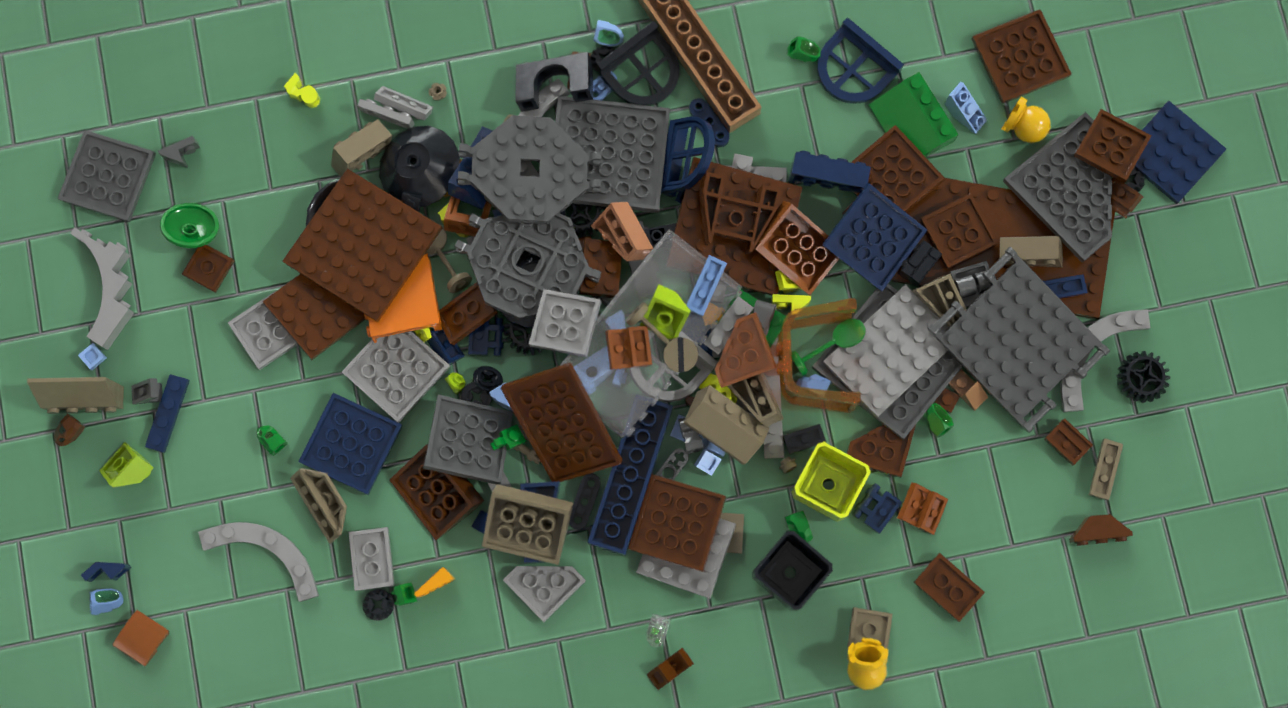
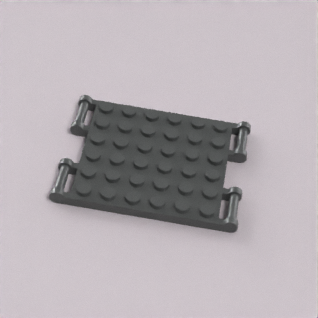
(1018, 340)

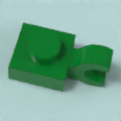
(509, 438)

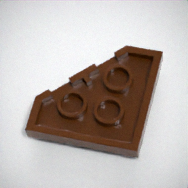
(882, 450)

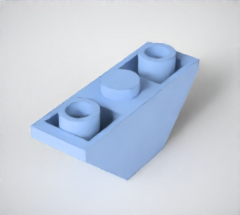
(965, 109)

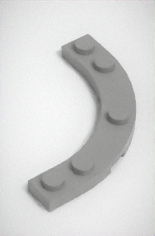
(547, 98)
(1116, 323)
(271, 540)

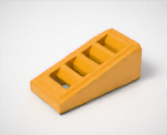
(438, 580)

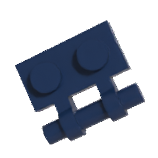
(480, 342)
(881, 513)

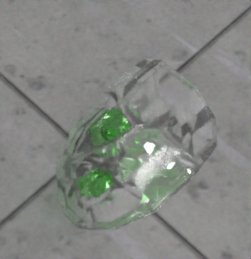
(657, 630)

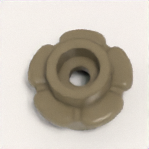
(438, 96)
(788, 465)

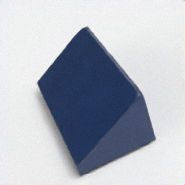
(442, 347)

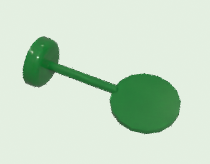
(844, 335)

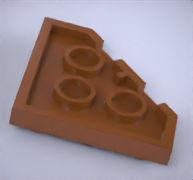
(745, 352)

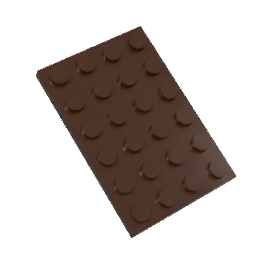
(561, 423)

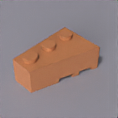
(624, 231)

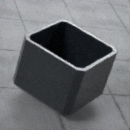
(808, 563)

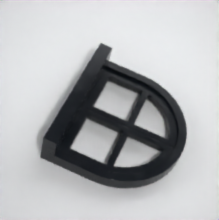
(628, 51)

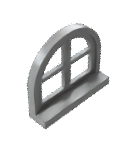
(706, 365)

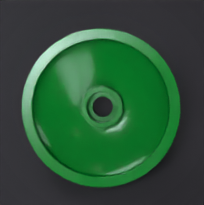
(189, 225)

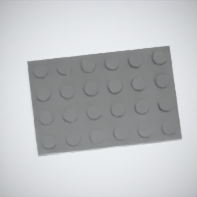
(891, 354)

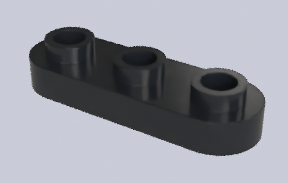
(584, 492)

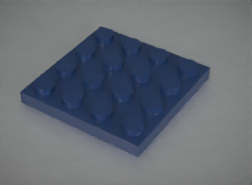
(1176, 152)
(874, 237)
(350, 443)

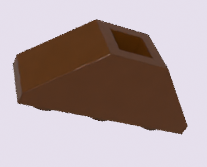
(1099, 529)

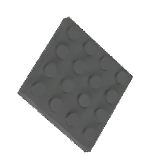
(106, 176)
(462, 440)

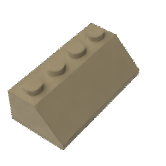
(725, 424)

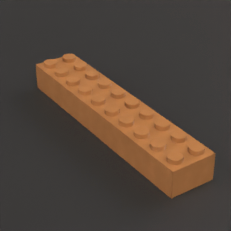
(704, 61)

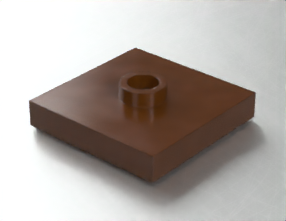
(208, 267)

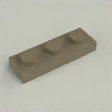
(1105, 469)

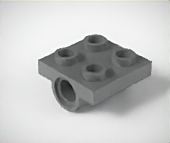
(971, 282)

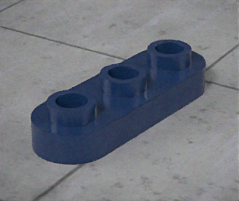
(707, 113)

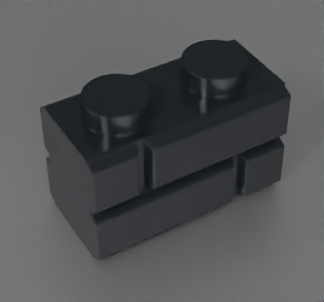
(920, 263)

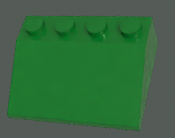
(916, 114)

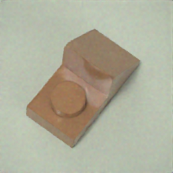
(968, 390)

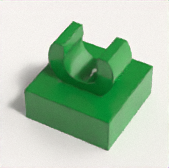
(404, 594)

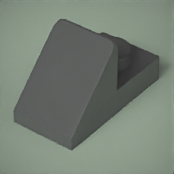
(175, 152)
(146, 392)

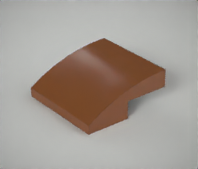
(628, 347)
(922, 508)
(140, 638)

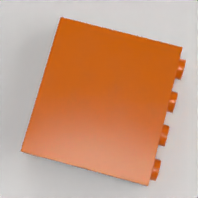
(413, 306)

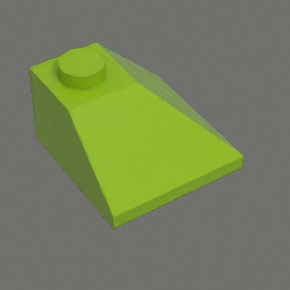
(667, 312)
(126, 467)

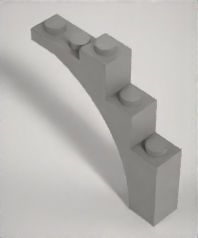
(113, 311)

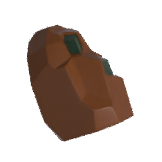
(68, 430)

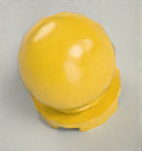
(1028, 122)
(867, 664)

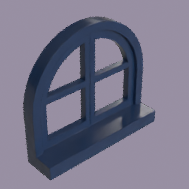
(870, 49)
(676, 151)

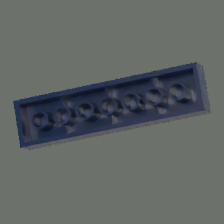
(629, 481)

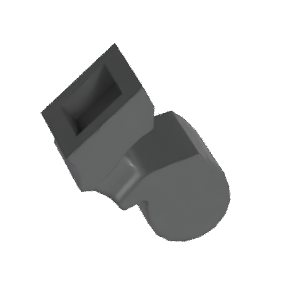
(693, 441)

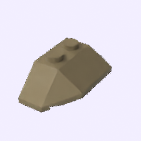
(322, 501)

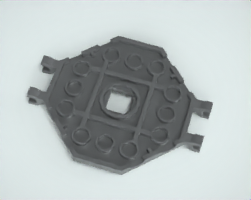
(529, 198)
(516, 290)

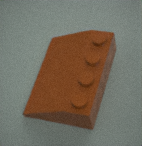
(796, 247)

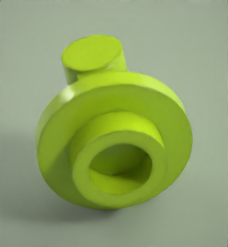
(456, 382)

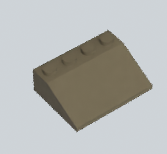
(77, 394)
(527, 524)

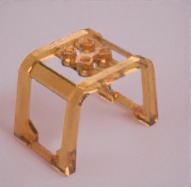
(832, 400)

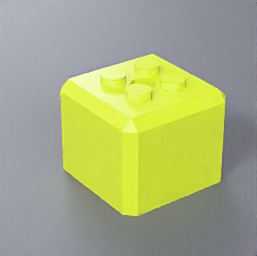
(845, 472)

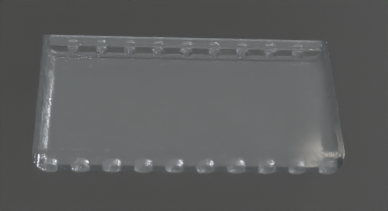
(626, 393)

